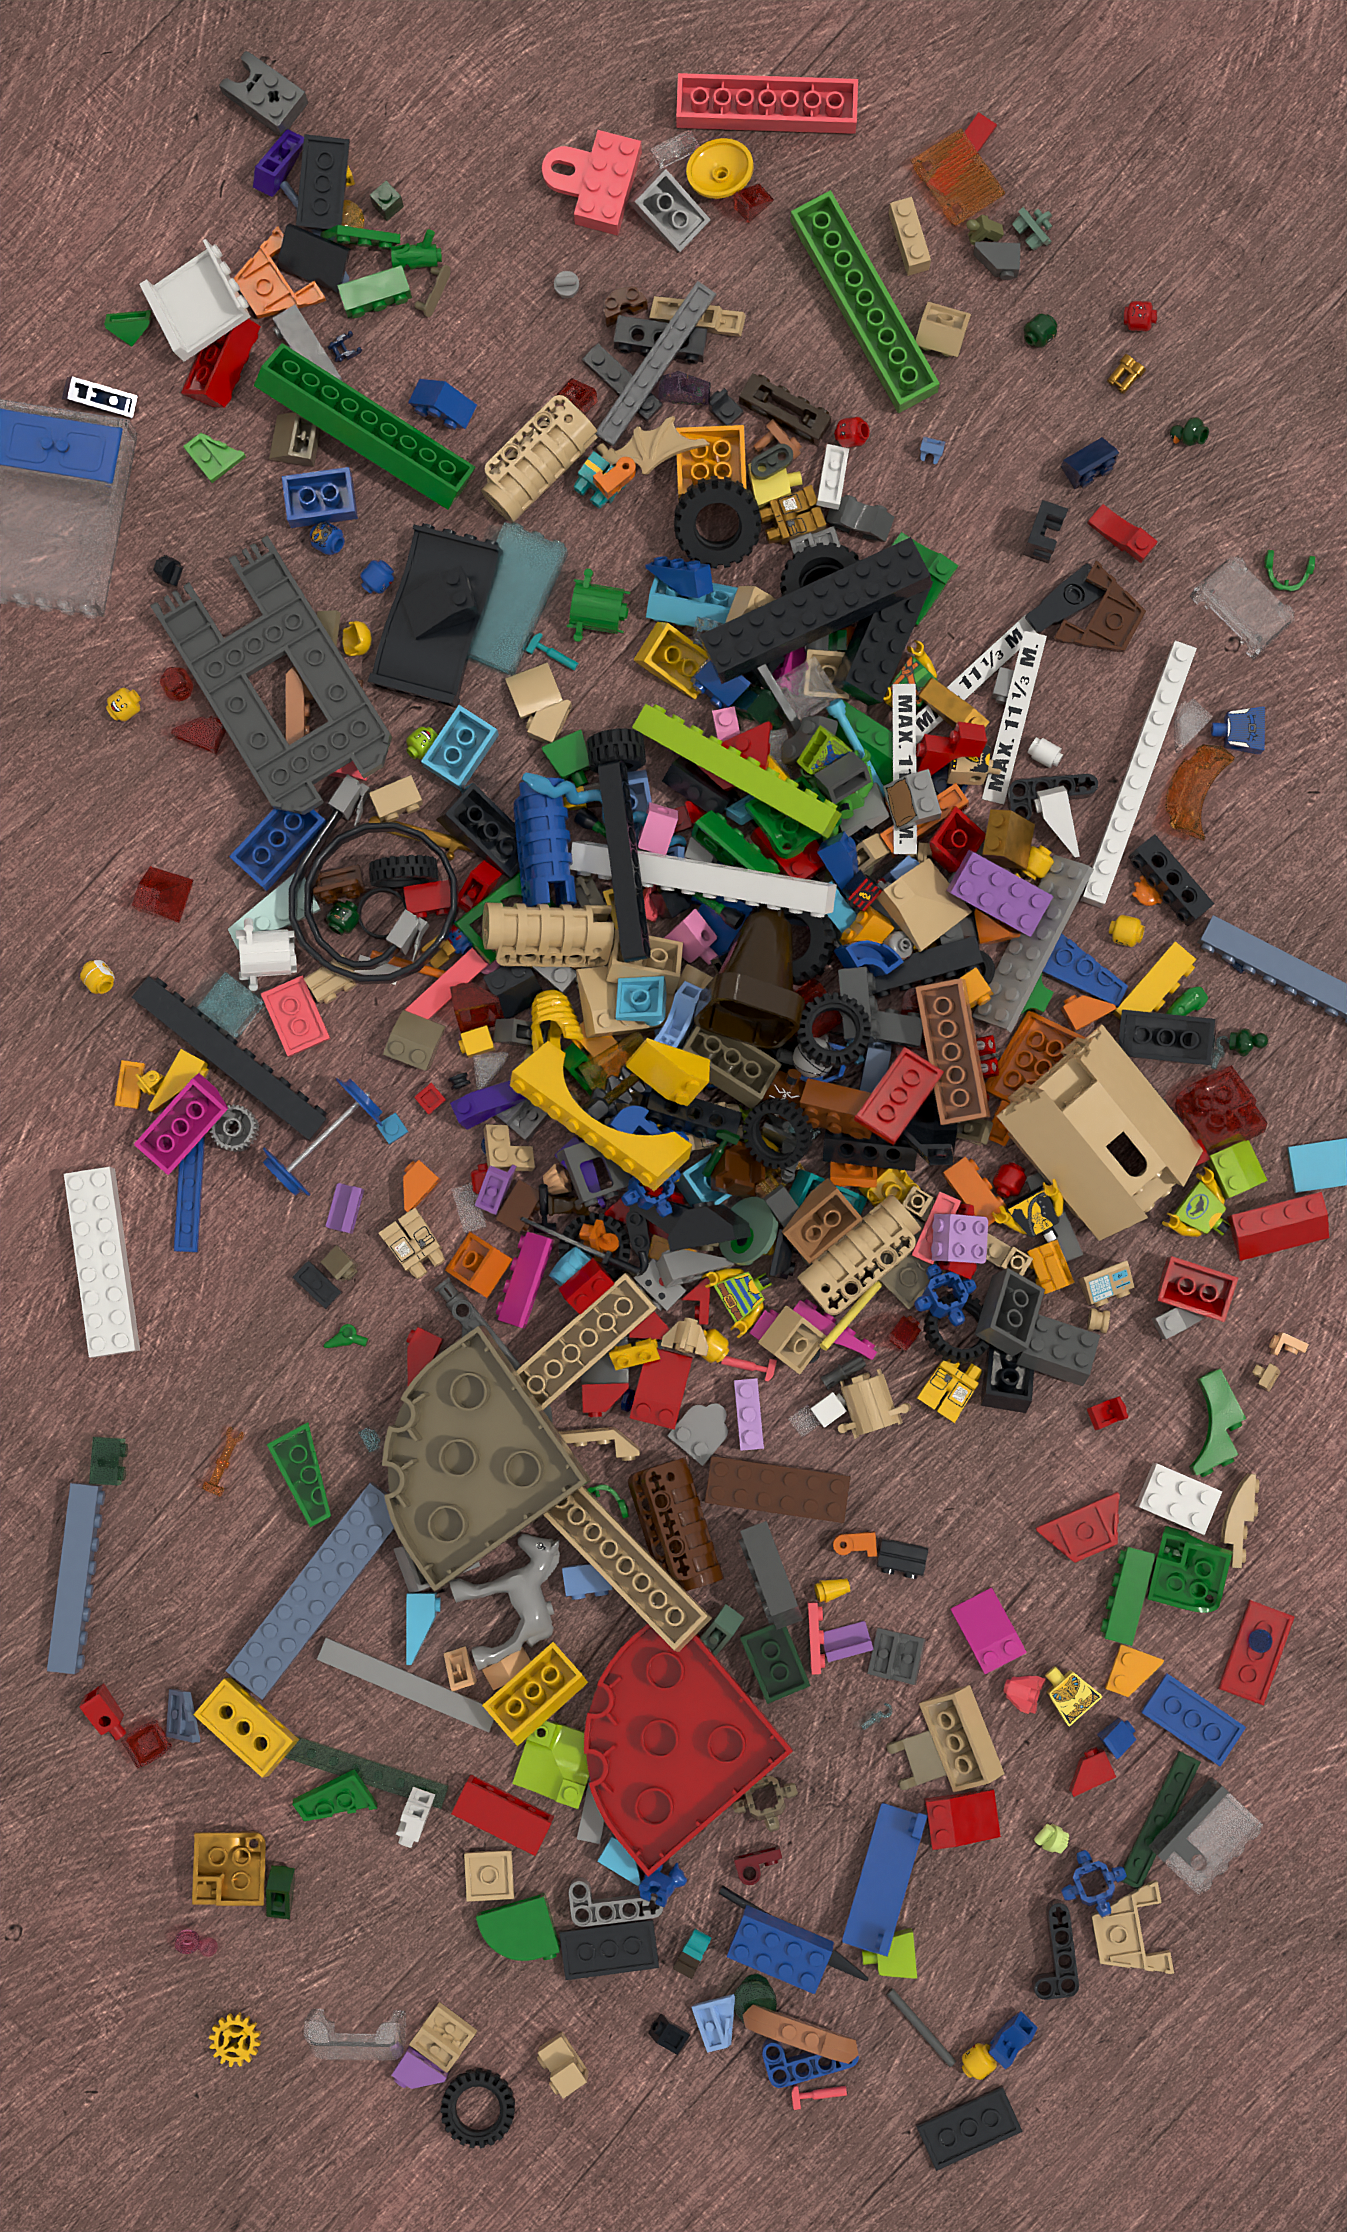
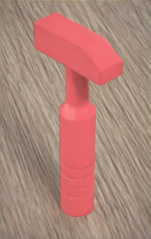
(751, 1366)
(816, 2094)

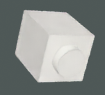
(829, 1409)

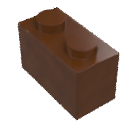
(520, 1203)

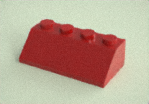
(220, 365)
(1279, 1226)

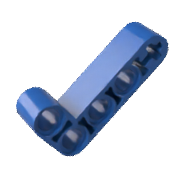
(789, 2065)

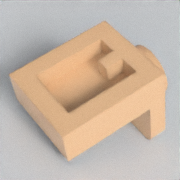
(1291, 1344)

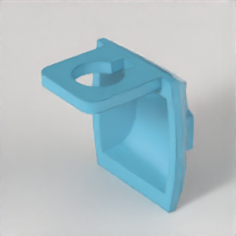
(569, 1265)

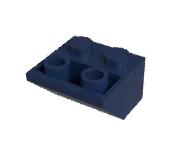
(1090, 462)

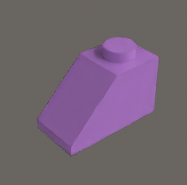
(417, 2071)

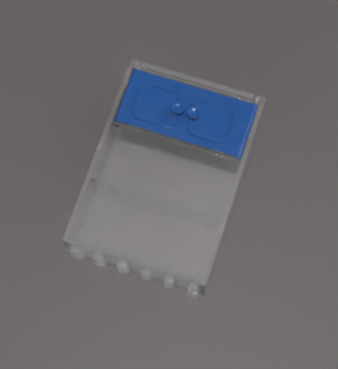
(61, 505)

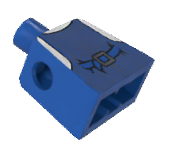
(1242, 730)

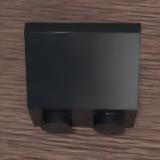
(515, 988)

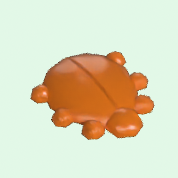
(1145, 893)

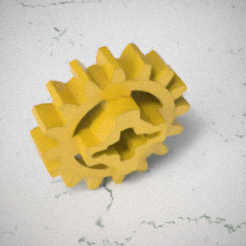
(240, 2047)

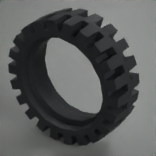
(403, 871)
(796, 1120)
(945, 1349)

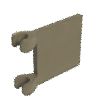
(922, 1758)

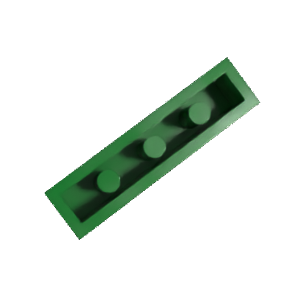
(1128, 1595)

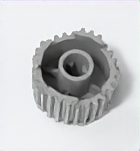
(243, 1137)

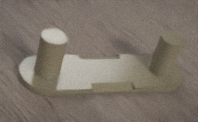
(432, 301)

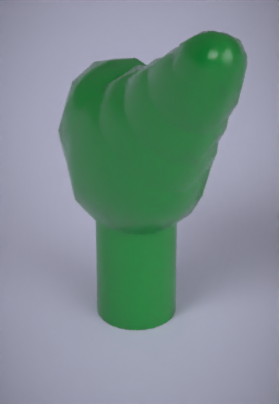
(346, 1337)

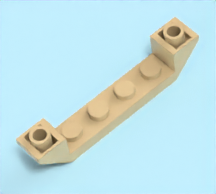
(998, 1252)
(624, 1446)

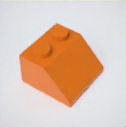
(478, 1264)

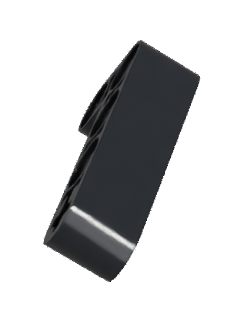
(1030, 794)
(1058, 1948)

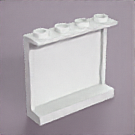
(197, 303)

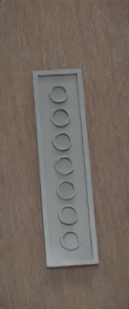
(1028, 955)

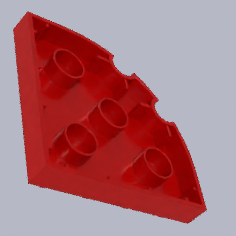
(672, 1745)

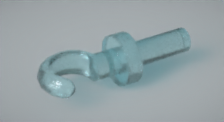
(1218, 1052)
(876, 1717)

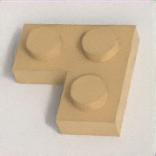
(501, 1154)

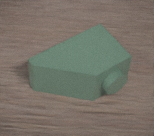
(721, 1629)

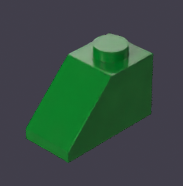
(573, 1059)

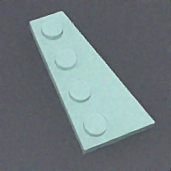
(273, 911)

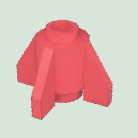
(1024, 1692)

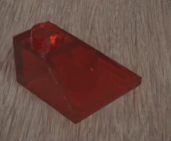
(162, 894)
(475, 1007)

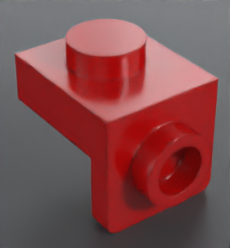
(1107, 1412)

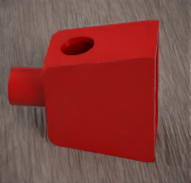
(100, 1704)

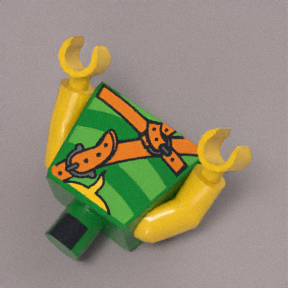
(915, 671)

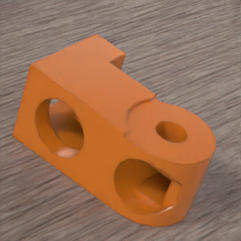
(616, 477)
(848, 1542)

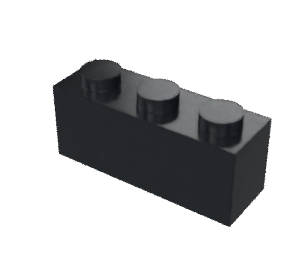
(697, 786)

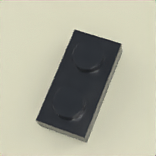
(317, 1284)

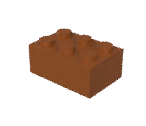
(834, 1107)

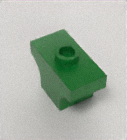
(1038, 999)

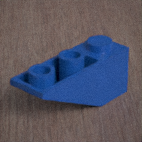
(685, 578)

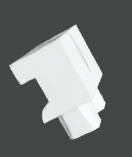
(414, 1816)

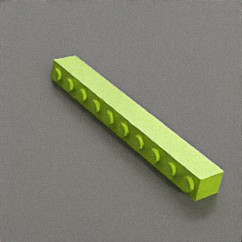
(738, 771)

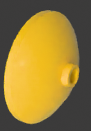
(716, 160)

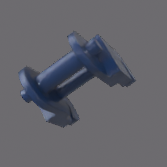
(347, 354)

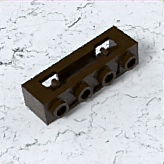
(755, 398)

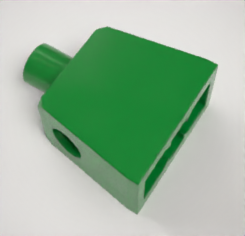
(569, 758)

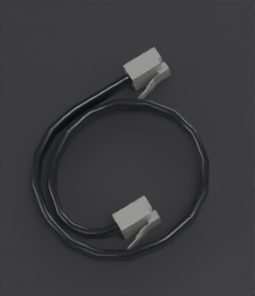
(408, 927)

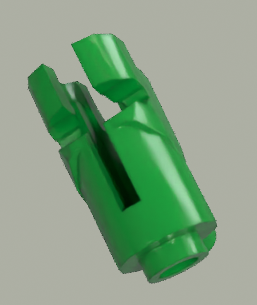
(417, 255)

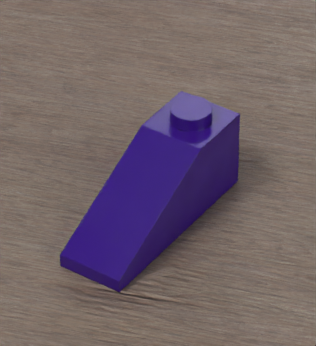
(277, 163)
(485, 1103)

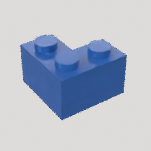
(442, 402)

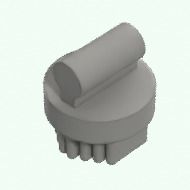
(566, 284)

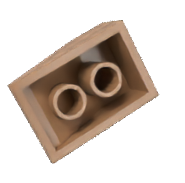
(821, 1221)

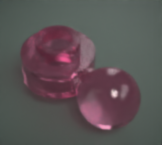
(188, 1942)

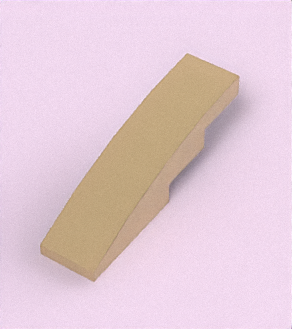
(714, 319)

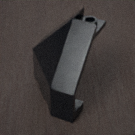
(928, 1137)

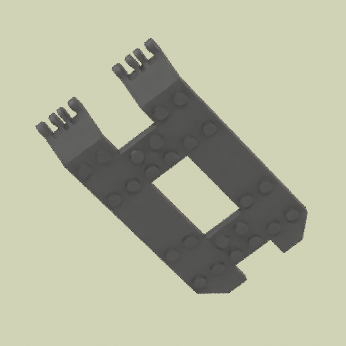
(288, 628)

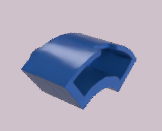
(875, 956)

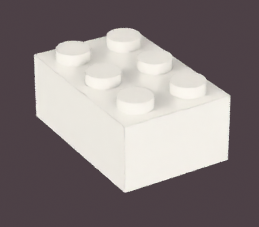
(1178, 1498)

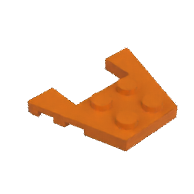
(265, 285)

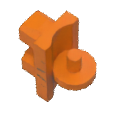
(597, 1238)

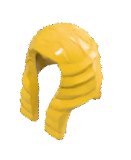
(555, 1007)

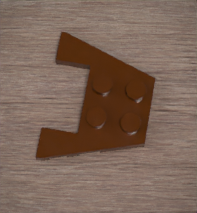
(1113, 619)

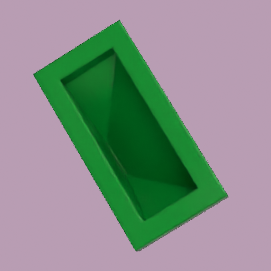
(128, 325)

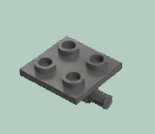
(784, 1140)

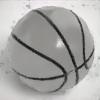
(808, 1067)

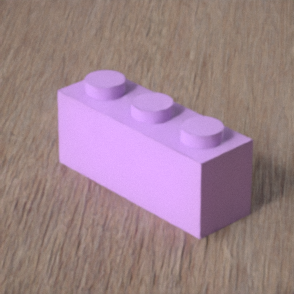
(748, 1414)

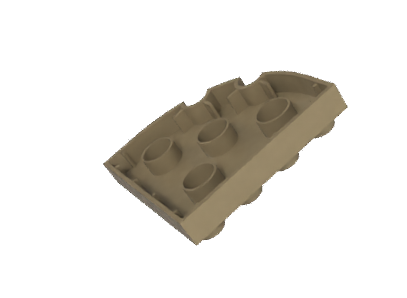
(471, 1459)

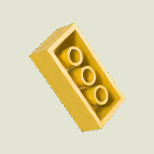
(535, 1693)

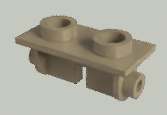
(587, 891)

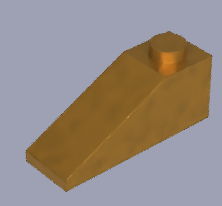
(949, 705)

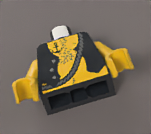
(1034, 1212)

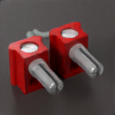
(986, 1046)

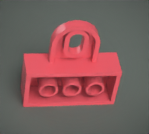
(600, 179)

